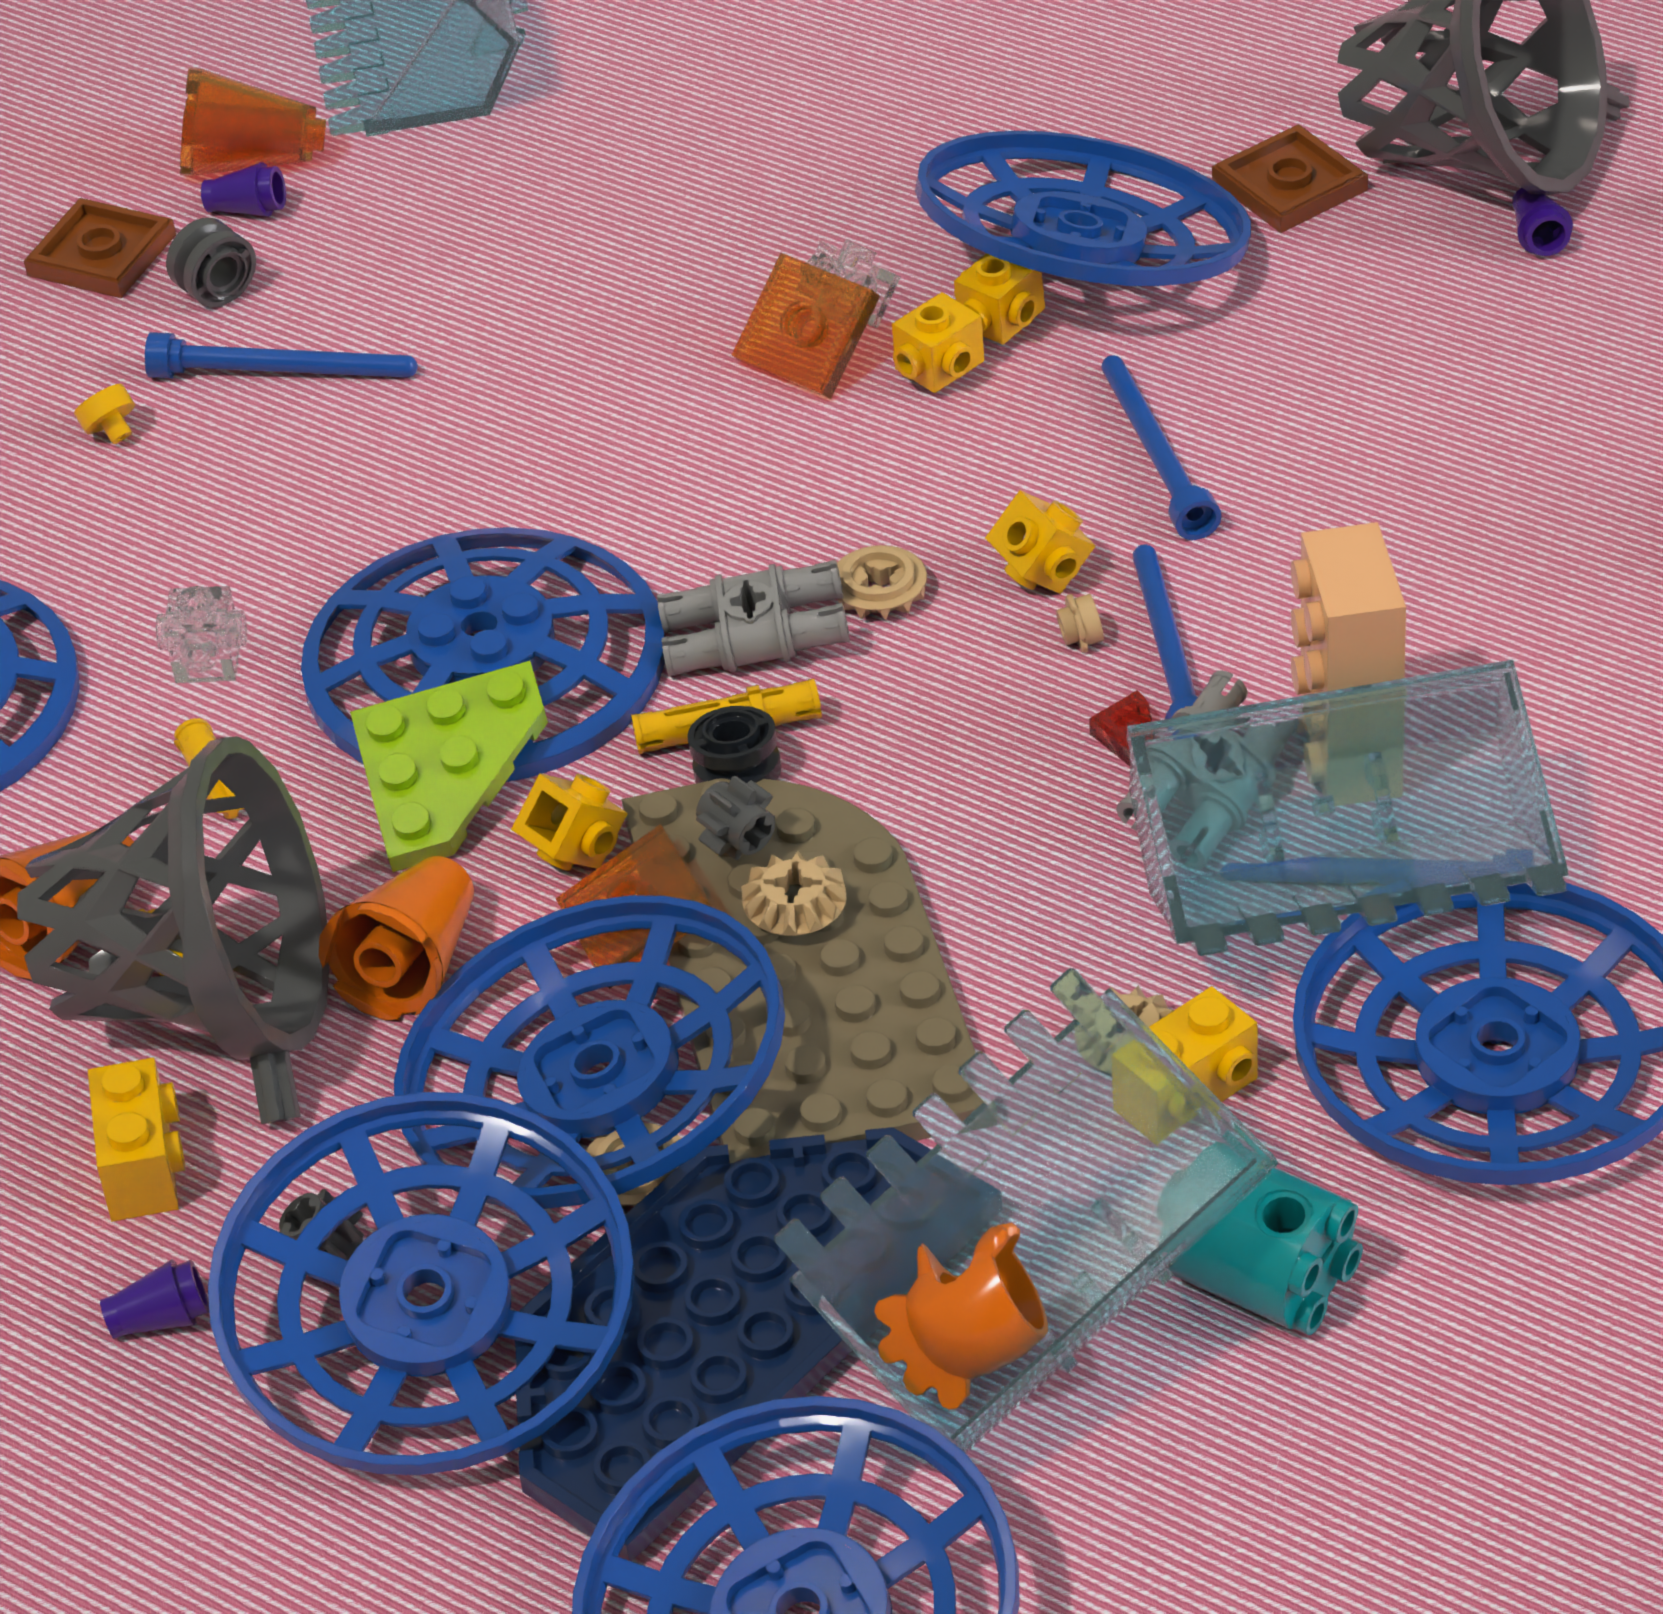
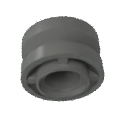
(211, 262)

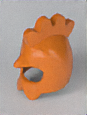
(965, 1323)

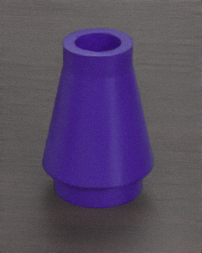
(246, 191)
(1541, 223)
(157, 1301)

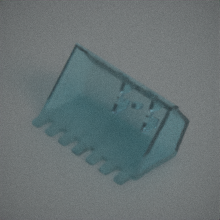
(414, 60)
(1343, 806)
(1089, 1149)

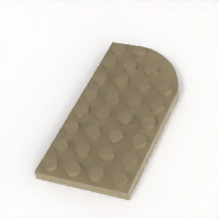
(863, 998)

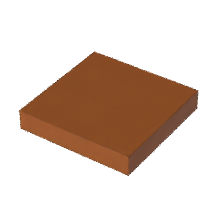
(1290, 178)
(100, 247)

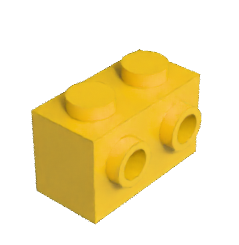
(1213, 1041)
(134, 1139)

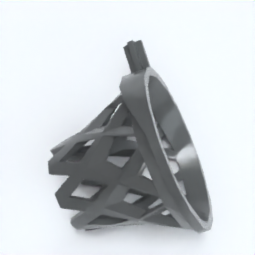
(1561, 47)
(133, 943)

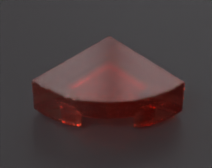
(1111, 724)

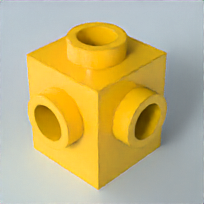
(1002, 294)
(938, 342)
(1052, 543)
(570, 821)

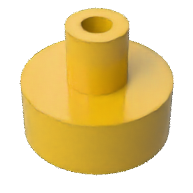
(107, 413)

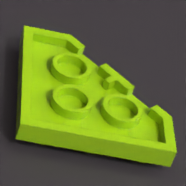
(444, 757)

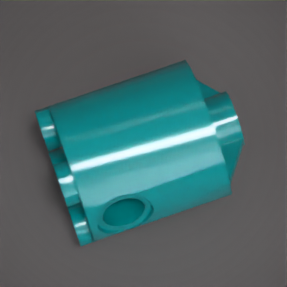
(1278, 1252)

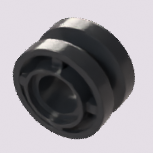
(734, 743)

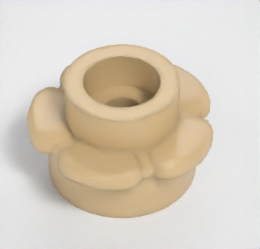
(1080, 622)

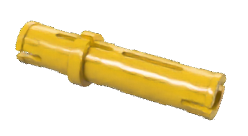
(671, 726)

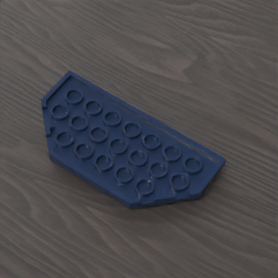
(705, 1328)

